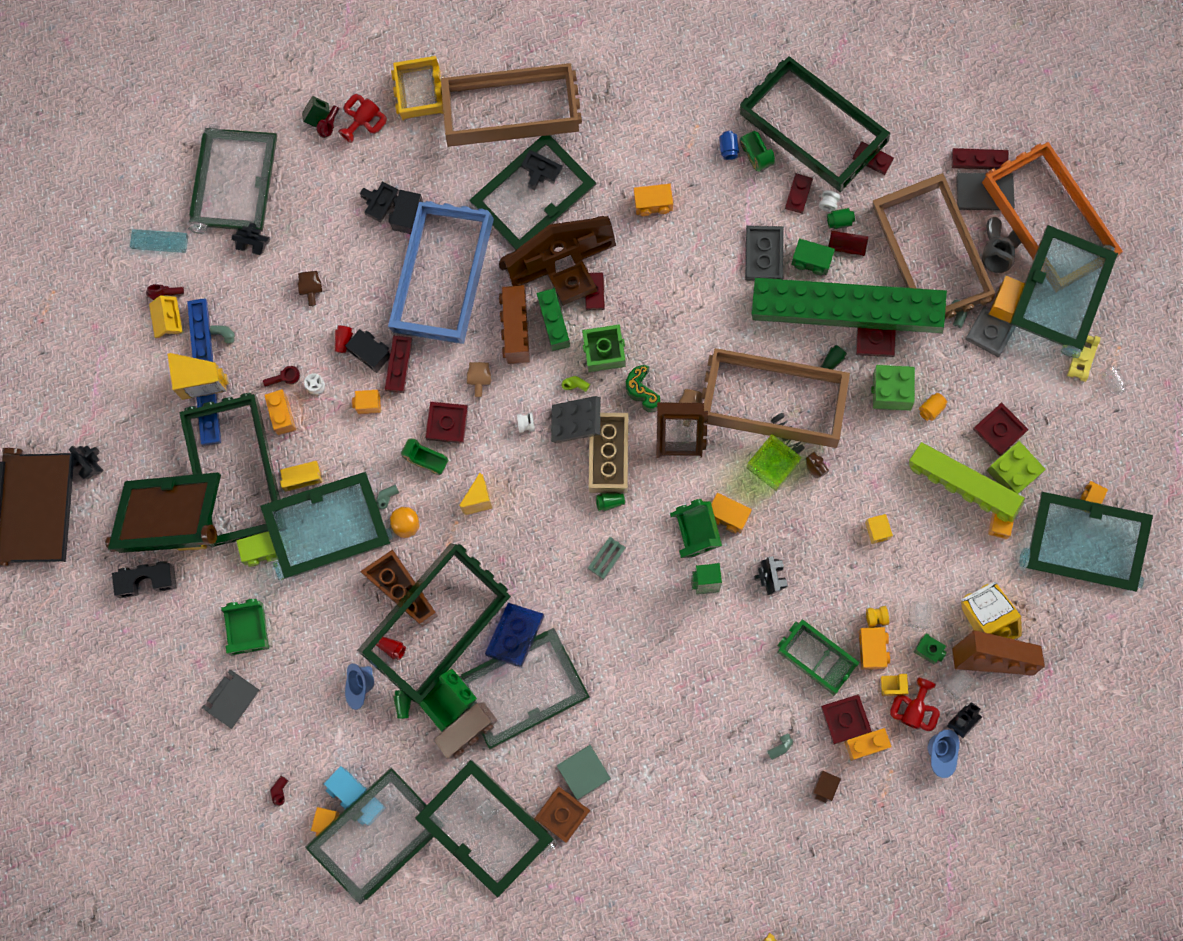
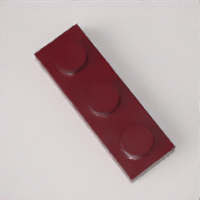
(978, 158)
(398, 364)

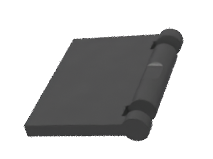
(231, 699)

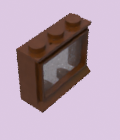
(681, 429)

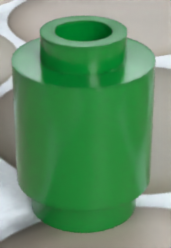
(840, 218)

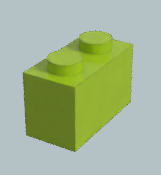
(256, 549)

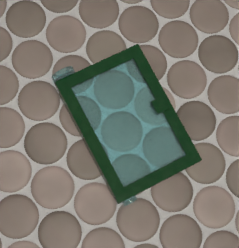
(1064, 289)
(324, 526)
(1088, 542)

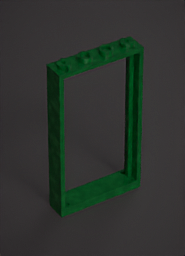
(857, 165)
(228, 404)
(484, 576)

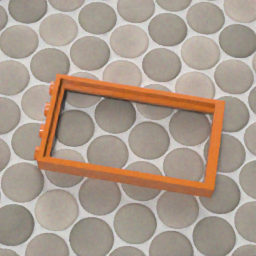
(1067, 181)

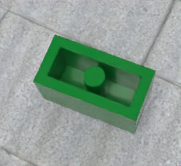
(812, 257)

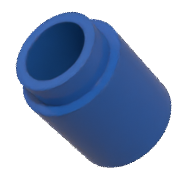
(729, 145)

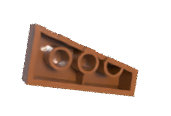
(515, 324)
(997, 654)

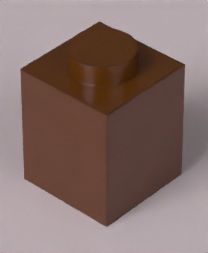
(826, 787)

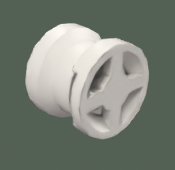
(829, 201)
(311, 381)
(523, 422)

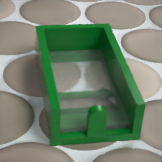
(817, 656)

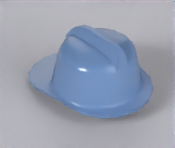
(358, 683)
(944, 753)

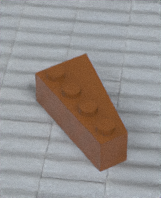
(395, 581)

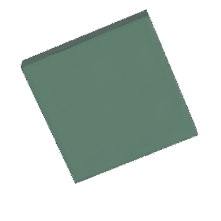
(583, 772)

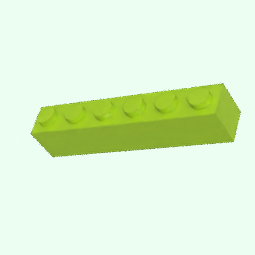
(966, 482)

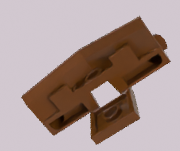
(538, 258)

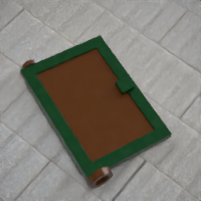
(165, 514)

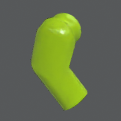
(575, 382)

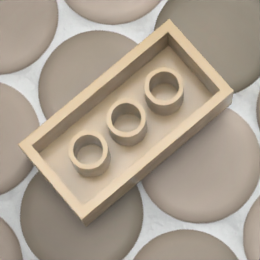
(609, 455)

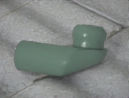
(960, 317)
(225, 331)
(384, 496)
(781, 749)

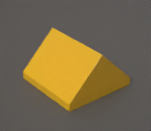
(477, 497)

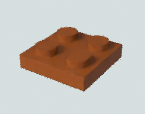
(562, 814)

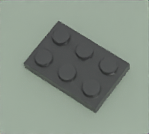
(575, 419)

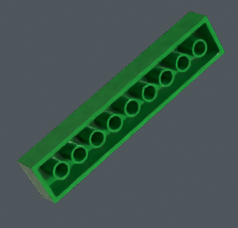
(849, 305)

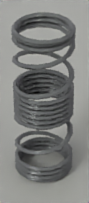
(798, 449)

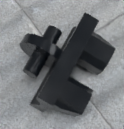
(250, 236)
(88, 459)
(769, 577)
(965, 720)

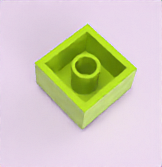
(1016, 468)

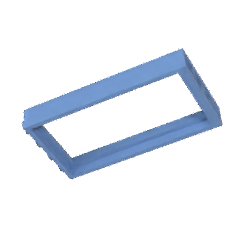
(437, 333)

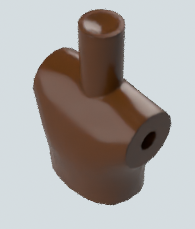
(309, 285)
(816, 466)

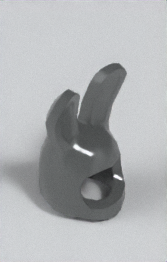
(999, 251)

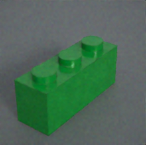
(553, 319)
(706, 578)

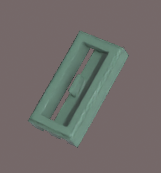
(615, 545)

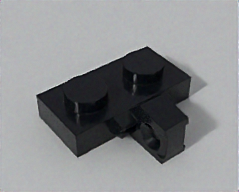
(540, 169)
(379, 200)

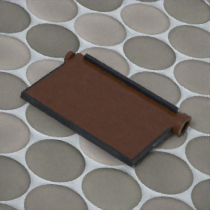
(34, 506)

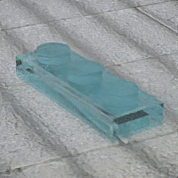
(159, 240)

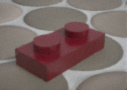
(879, 163)
(799, 193)

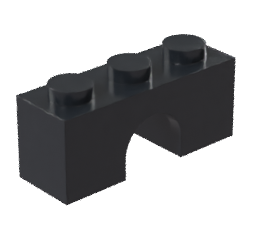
(127, 581)

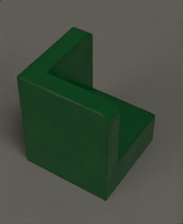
(315, 111)

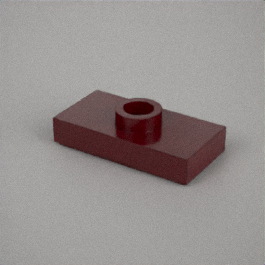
(848, 243)
(596, 300)

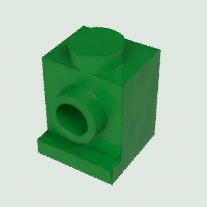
(923, 649)

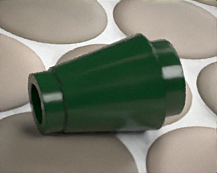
(834, 357)

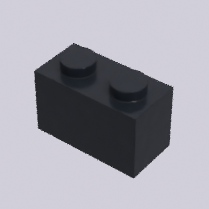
(405, 211)
(368, 350)

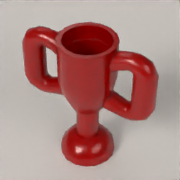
(362, 116)
(916, 708)

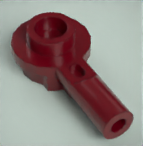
(325, 126)
(156, 290)
(289, 375)

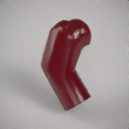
(276, 791)

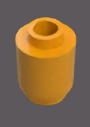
(933, 406)

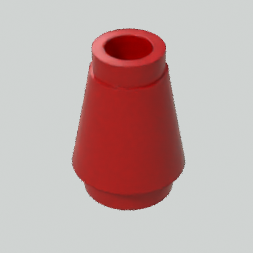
(342, 337)
(393, 648)

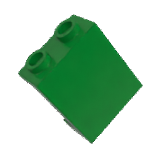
(697, 528)
(245, 627)
(447, 700)

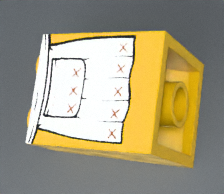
(195, 376)
(992, 612)

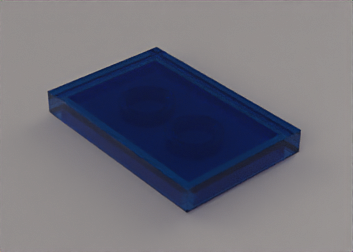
(514, 635)

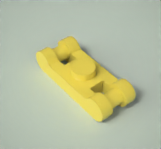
(1085, 359)

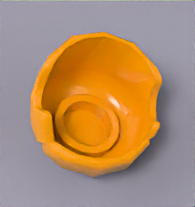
(404, 522)

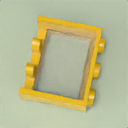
(417, 87)

